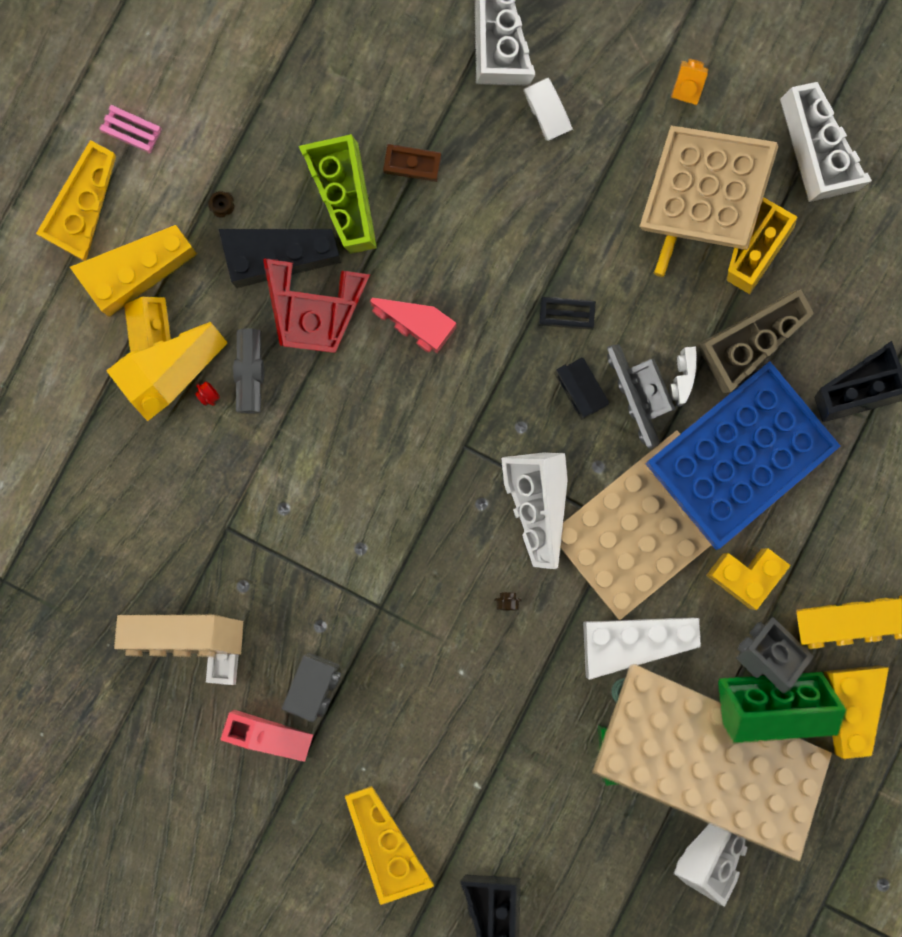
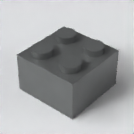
(311, 686)

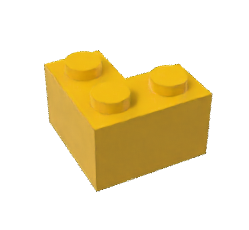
(750, 583)

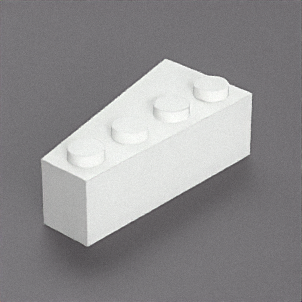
(621, 643)

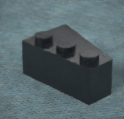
(863, 387)
(493, 904)

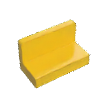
(146, 322)

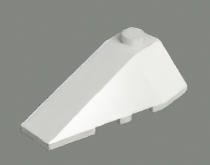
(539, 494)
(711, 863)

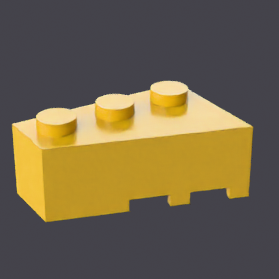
(768, 237)
(862, 695)

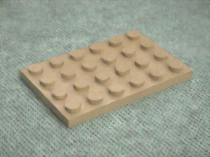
(631, 538)

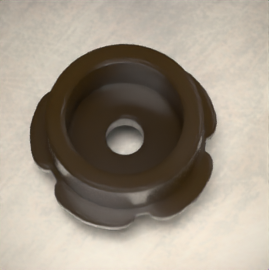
(216, 199)
(508, 601)

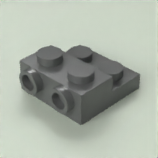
(774, 654)

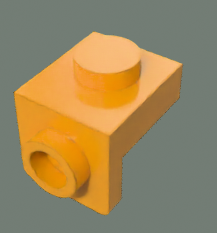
(690, 81)

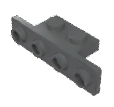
(644, 391)

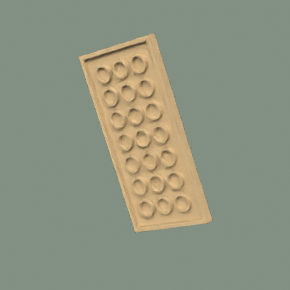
(679, 753)

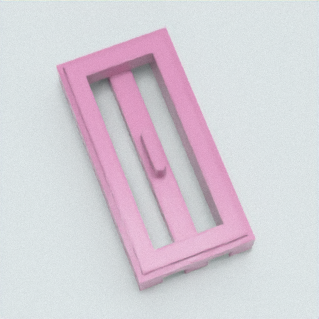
(110, 119)

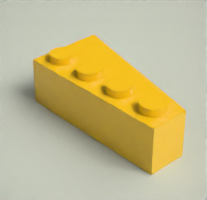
(133, 268)
(850, 622)

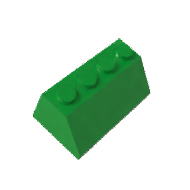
(760, 712)

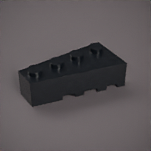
(303, 247)

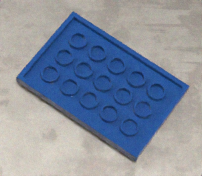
(742, 455)

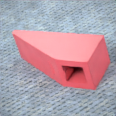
(421, 321)
(266, 736)

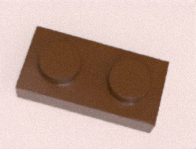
(412, 162)

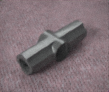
(248, 371)

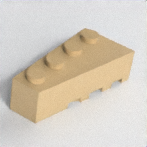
(178, 635)

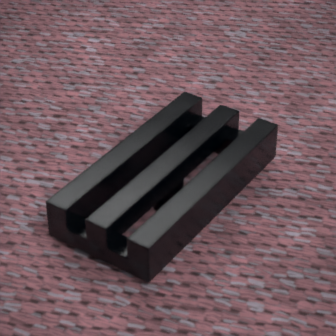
(565, 313)

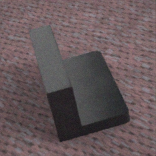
(581, 388)

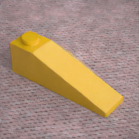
(163, 371)

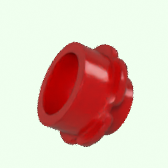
(207, 394)

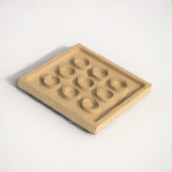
(709, 187)

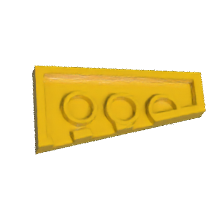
(78, 206)
(387, 853)

